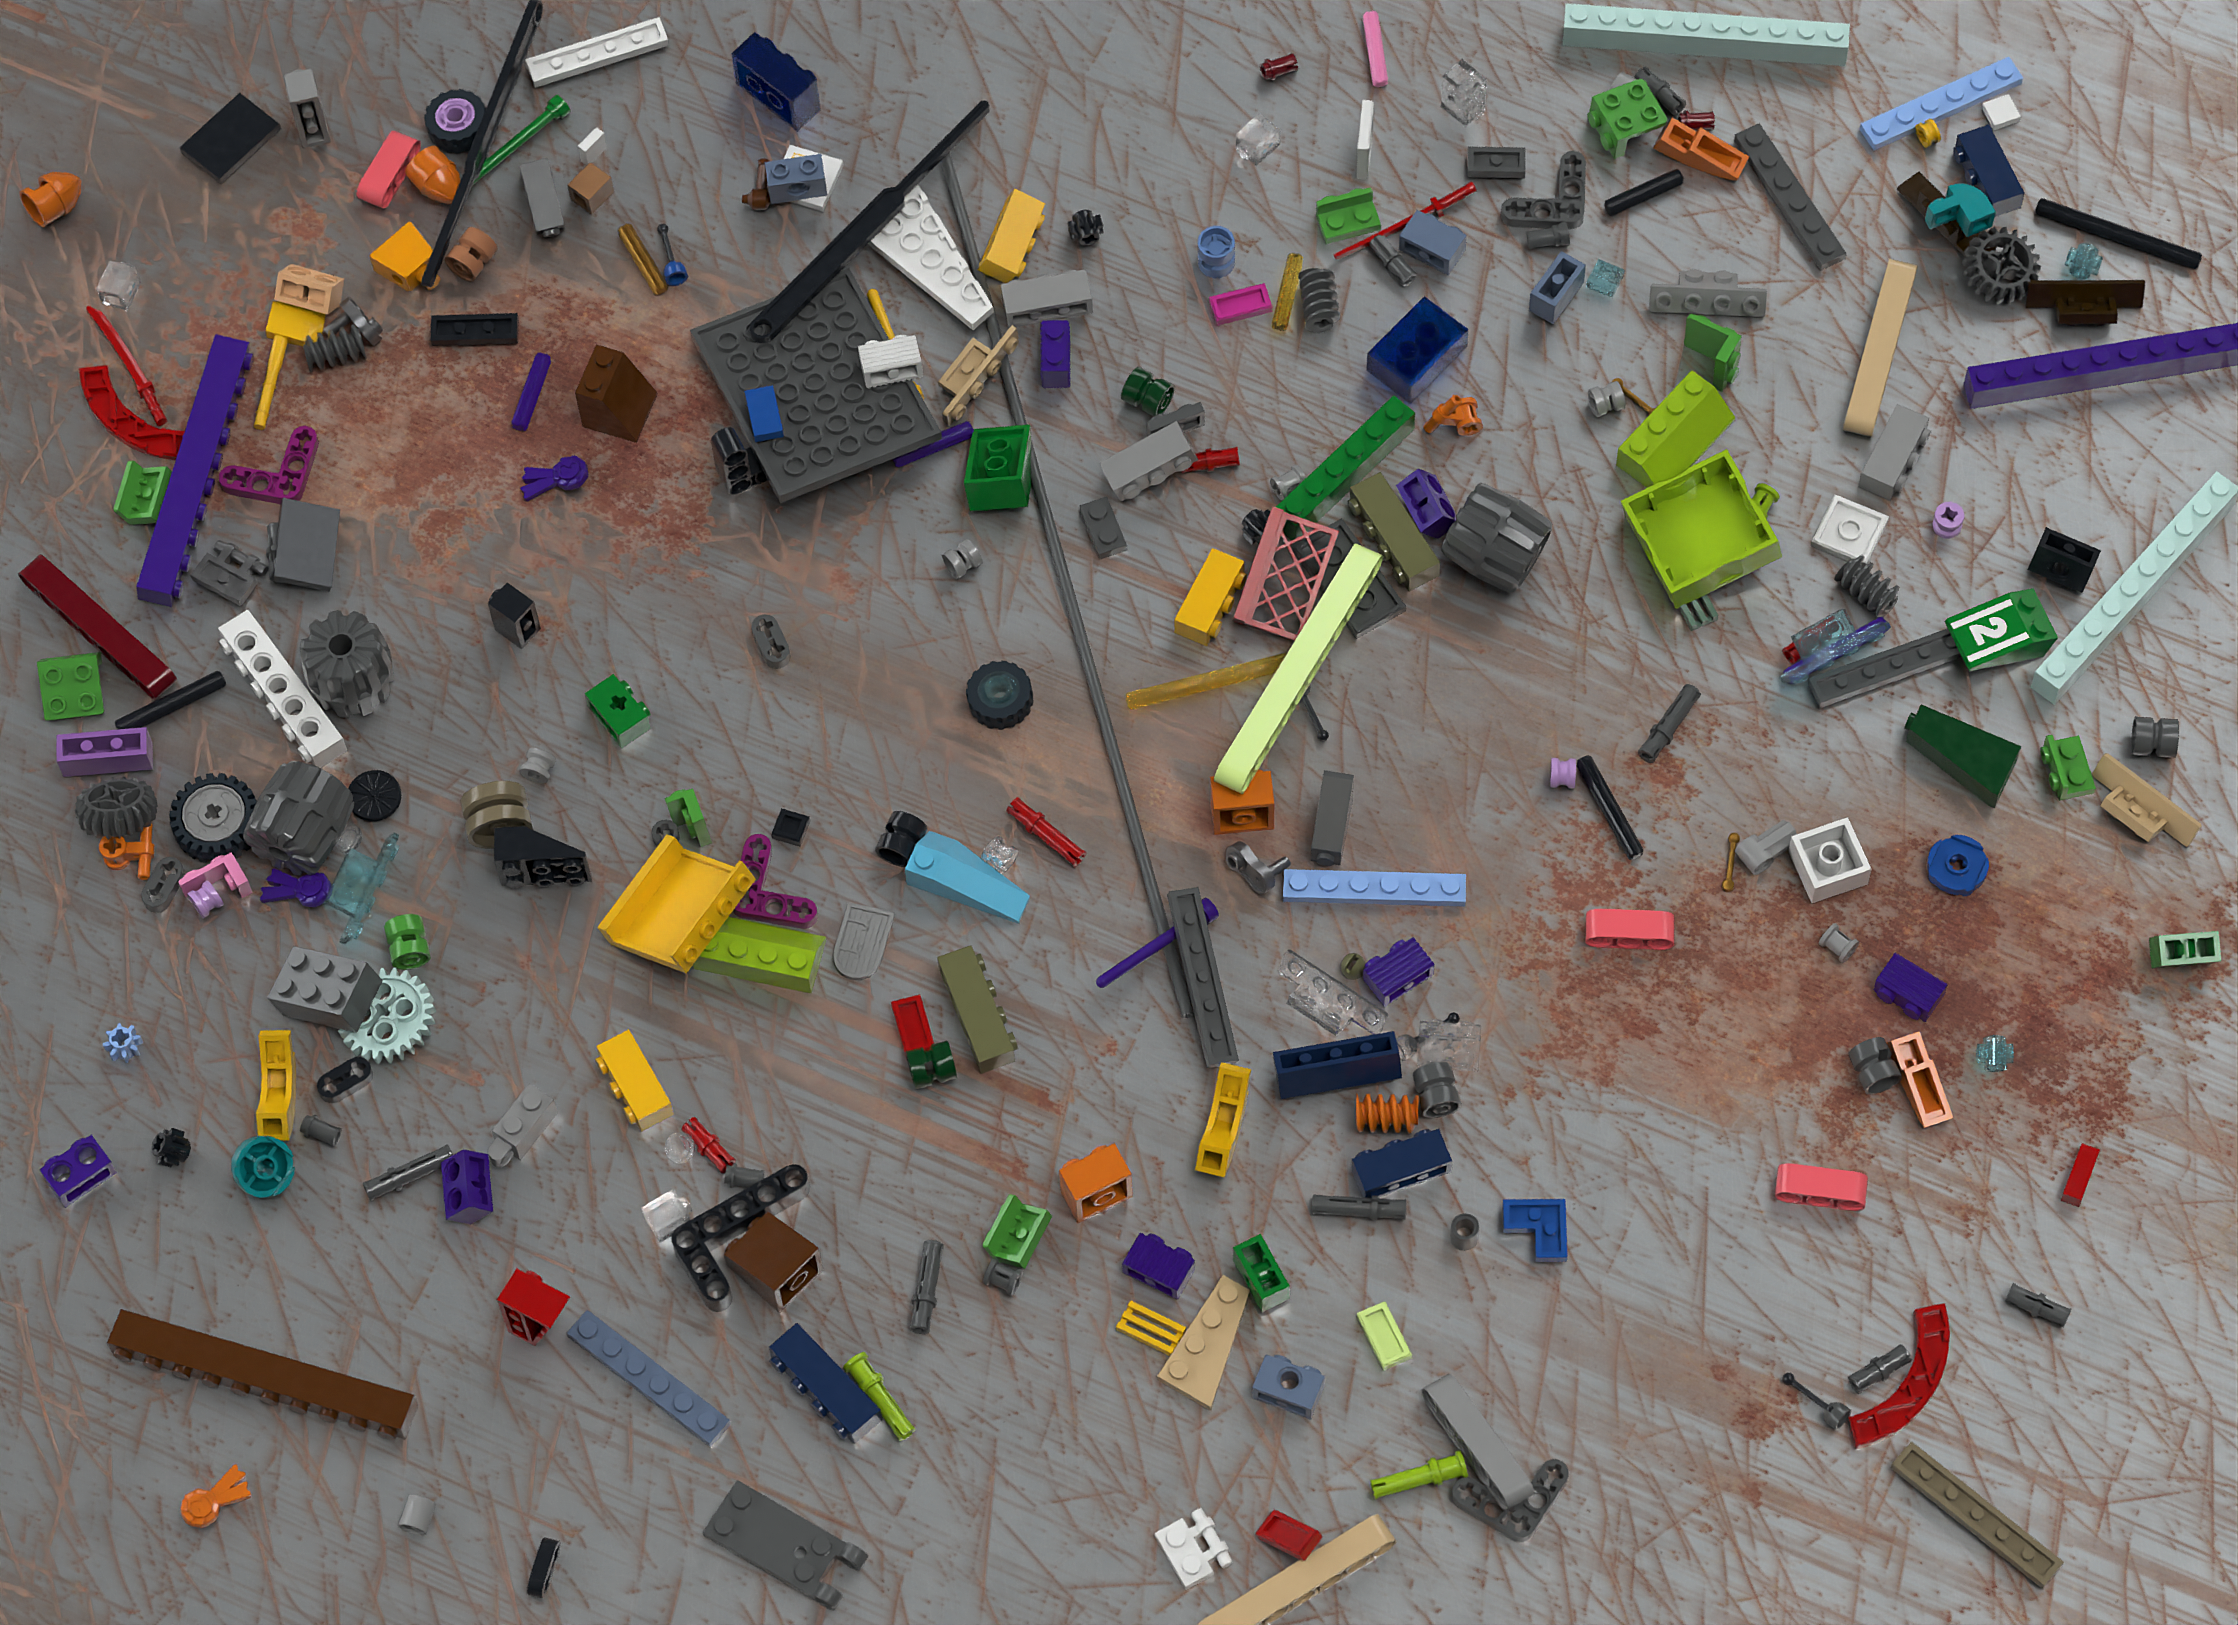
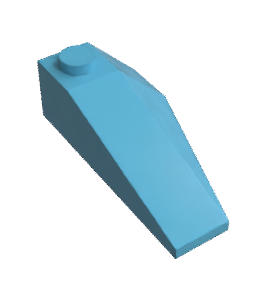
(958, 874)

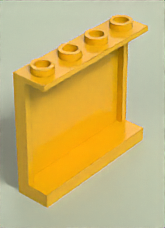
(675, 905)

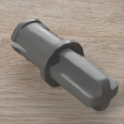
(1393, 260)

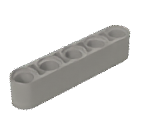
(1477, 1442)

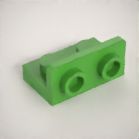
(1347, 215)
(2068, 767)
(686, 810)

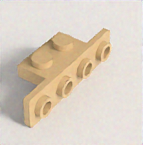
(971, 369)
(2141, 805)

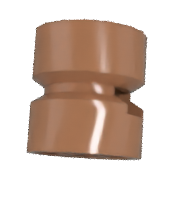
(468, 257)

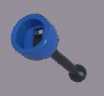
(674, 272)

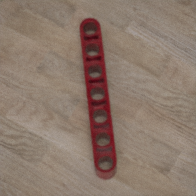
(97, 627)

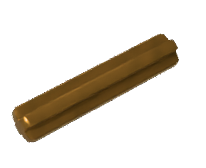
(642, 259)

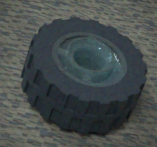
(1004, 710)

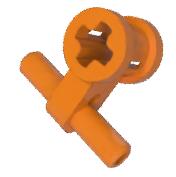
(1458, 413)
(125, 852)

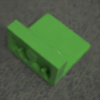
(71, 686)

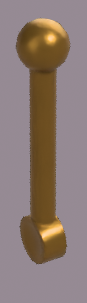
(1632, 396)
(1728, 884)

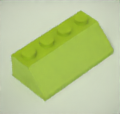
(1675, 432)
(764, 954)

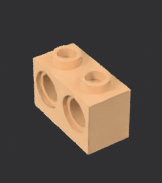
(309, 289)

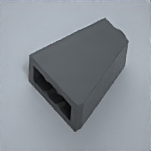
(542, 197)
(1332, 818)

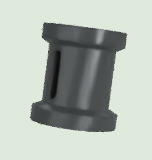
(996, 1269)

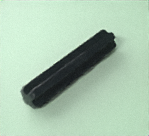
(1643, 192)

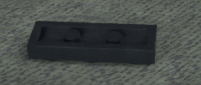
(474, 329)

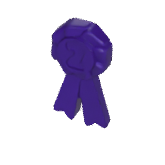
(566, 474)
(308, 889)

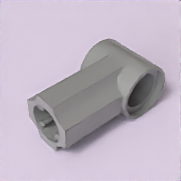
(1761, 851)

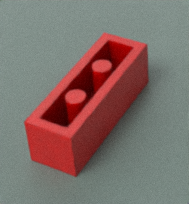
(2080, 1175)

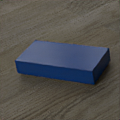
(764, 413)

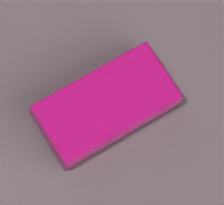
(1240, 304)

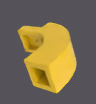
(278, 1084)
(1225, 1120)

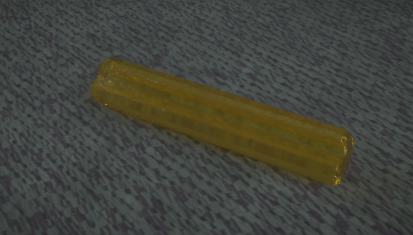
(1287, 292)

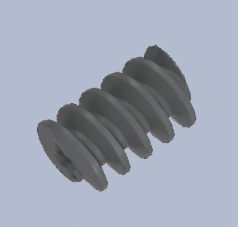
(1319, 299)
(334, 347)
(1868, 586)

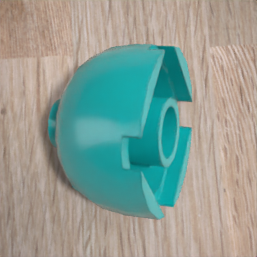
(262, 1166)

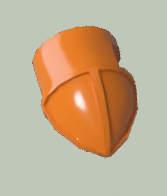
(434, 175)
(53, 198)

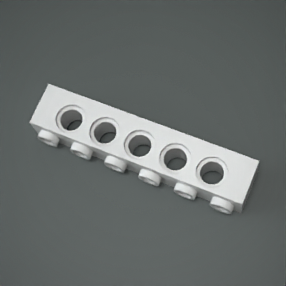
(245, 632)

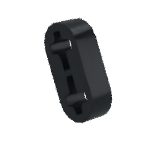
(345, 1080)
(543, 1567)

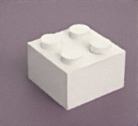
(1829, 860)

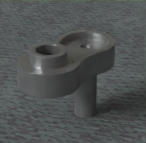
(368, 327)
(1256, 873)

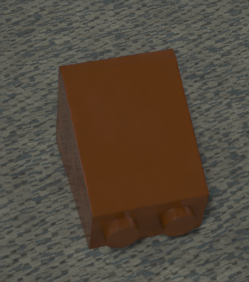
(614, 395)
(774, 1260)

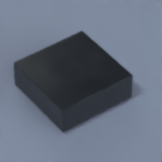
(790, 827)

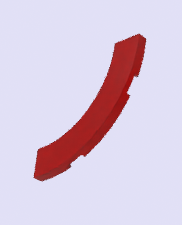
(121, 421)
(1917, 1387)

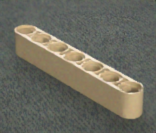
(1880, 347)
(1307, 1577)

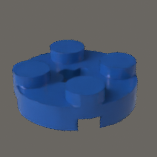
(1954, 881)

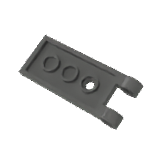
(770, 1535)

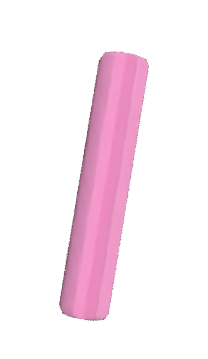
(1375, 49)

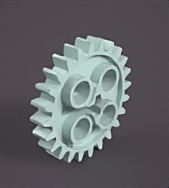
(406, 1029)

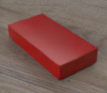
(912, 1023)
(1289, 1535)

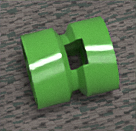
(407, 942)

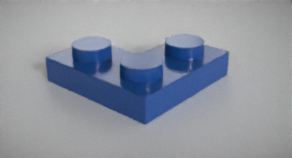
(1543, 1218)

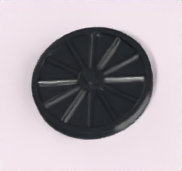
(375, 795)

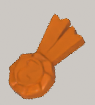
(202, 1506)

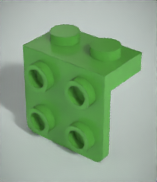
(1624, 115)
(1716, 343)

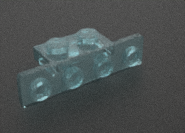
(1827, 641)
(356, 883)

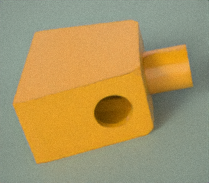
(403, 258)

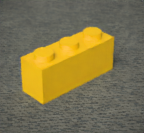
(1012, 236)
(1210, 597)
(633, 1081)

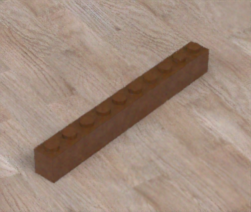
(263, 1375)

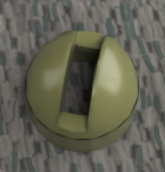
(1357, 970)

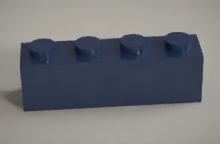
(1337, 1065)
(825, 1384)

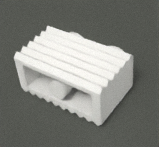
(890, 360)

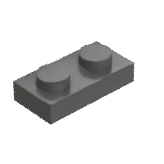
(1496, 162)
(1187, 416)
(1103, 527)

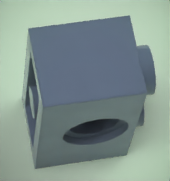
(796, 178)
(1299, 1400)

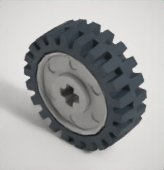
(201, 802)

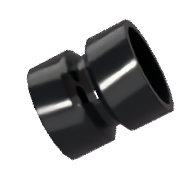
(902, 834)

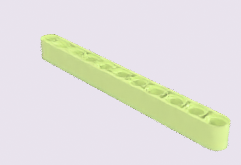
(1298, 669)

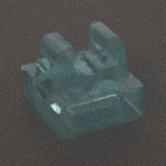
(1605, 278)

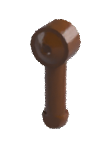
(759, 198)

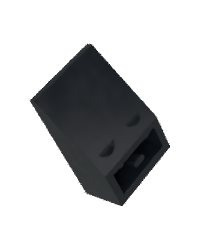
(534, 858)

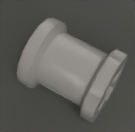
(1288, 482)
(1839, 943)

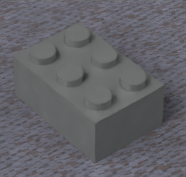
(325, 989)

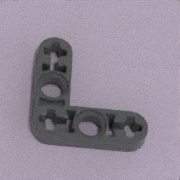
(1563, 204)
(1521, 1511)

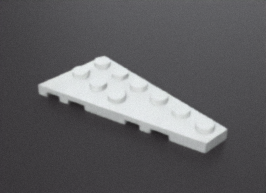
(928, 256)

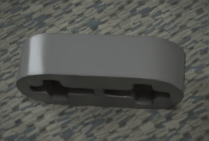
(764, 643)
(157, 881)

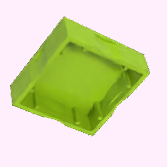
(1701, 529)

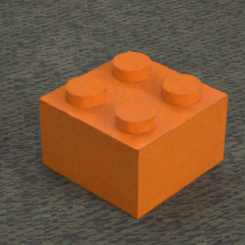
(1246, 811)
(1095, 1182)

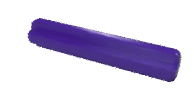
(531, 391)
(949, 437)

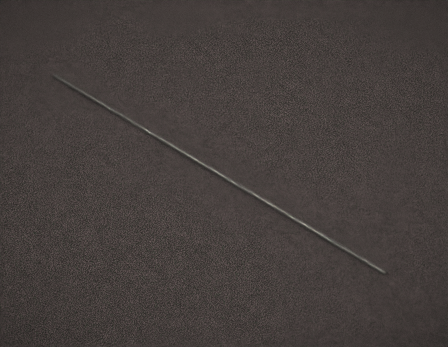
(1073, 608)

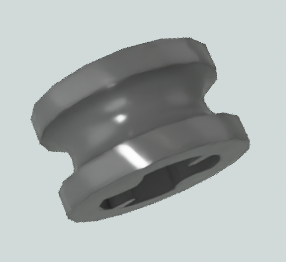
(663, 825)

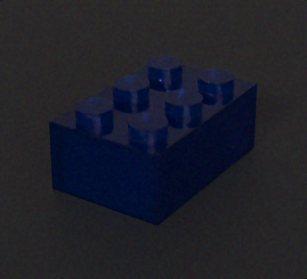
(776, 81)
(1417, 349)

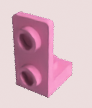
(220, 867)

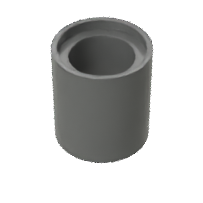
(1464, 1221)

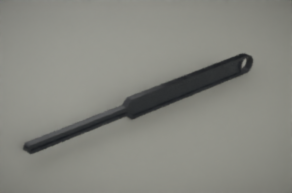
(486, 132)
(856, 235)

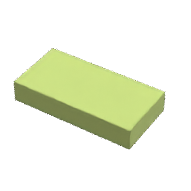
(1384, 1335)

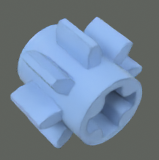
(115, 1041)

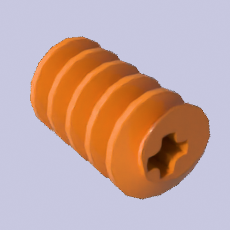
(1386, 1113)

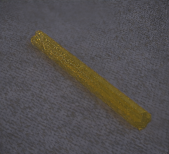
(1204, 681)

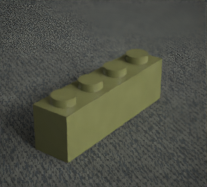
(1394, 532)
(976, 1009)

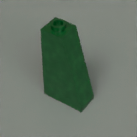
(1964, 752)

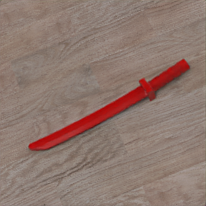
(1436, 206)
(144, 387)

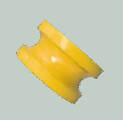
(1928, 133)

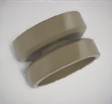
(491, 807)

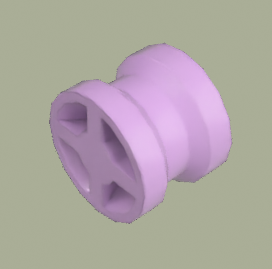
(1946, 527)
(1563, 773)
(205, 899)

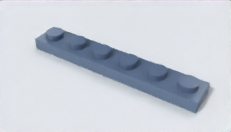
(649, 1378)

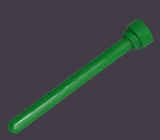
(556, 109)

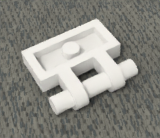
(1184, 1553)

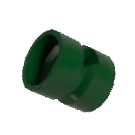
(1144, 390)
(942, 1063)

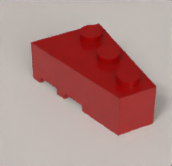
(530, 1305)

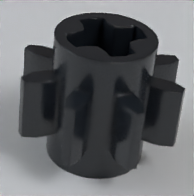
(1085, 227)
(1254, 525)
(171, 1147)

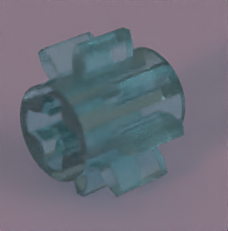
(2083, 261)
(1995, 1053)

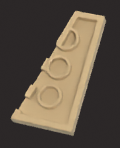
(1203, 1351)

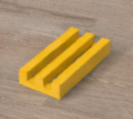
(1156, 1318)

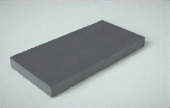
(1380, 600)

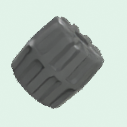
(1497, 537)
(347, 664)
(299, 817)

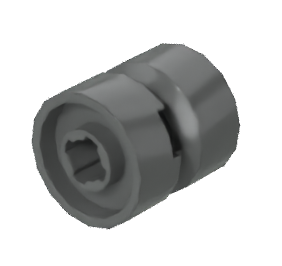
(2155, 737)
(1873, 1062)
(1436, 1088)

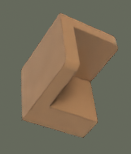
(590, 188)

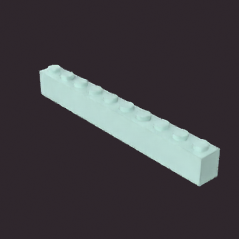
(1706, 34)
(2135, 588)

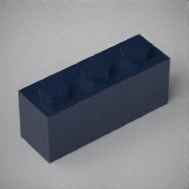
(1989, 169)
(1401, 1164)

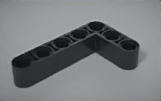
(734, 463)
(732, 1227)

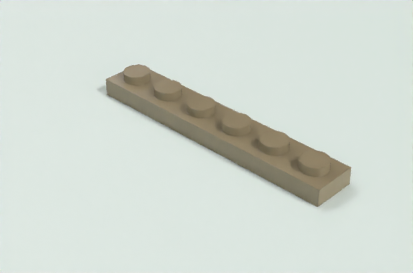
(1977, 1515)

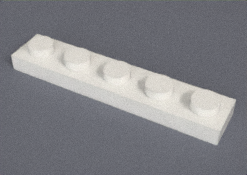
(597, 52)

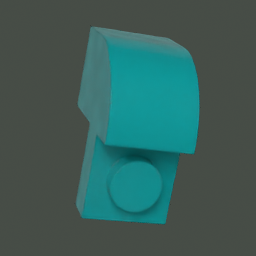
(1966, 205)

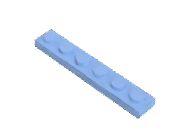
(1941, 103)
(1374, 887)

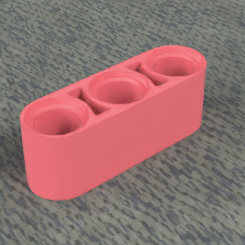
(388, 169)
(1630, 929)
(1821, 1187)

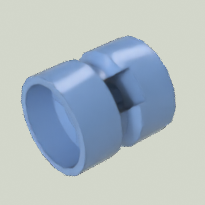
(1216, 252)

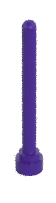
(1151, 948)

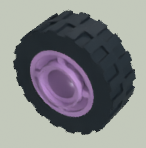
(442, 118)

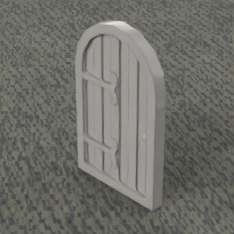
(862, 941)

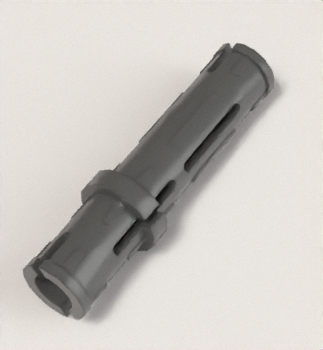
(1662, 733)
(406, 1173)
(1353, 1206)
(925, 1299)

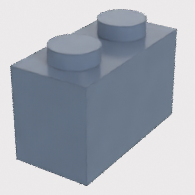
(1432, 242)
(1557, 287)

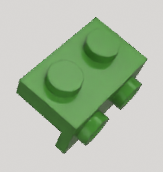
(141, 493)
(1016, 1232)

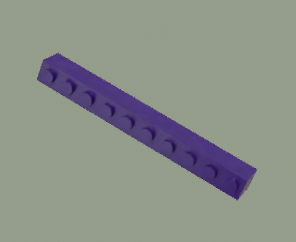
(2102, 366)
(193, 471)

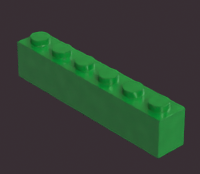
(1348, 464)

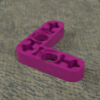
(277, 482)
(761, 899)

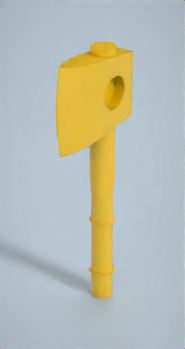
(285, 325)

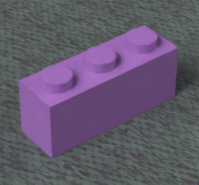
(104, 752)

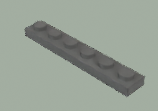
(1790, 197)
(1883, 668)
(1202, 977)

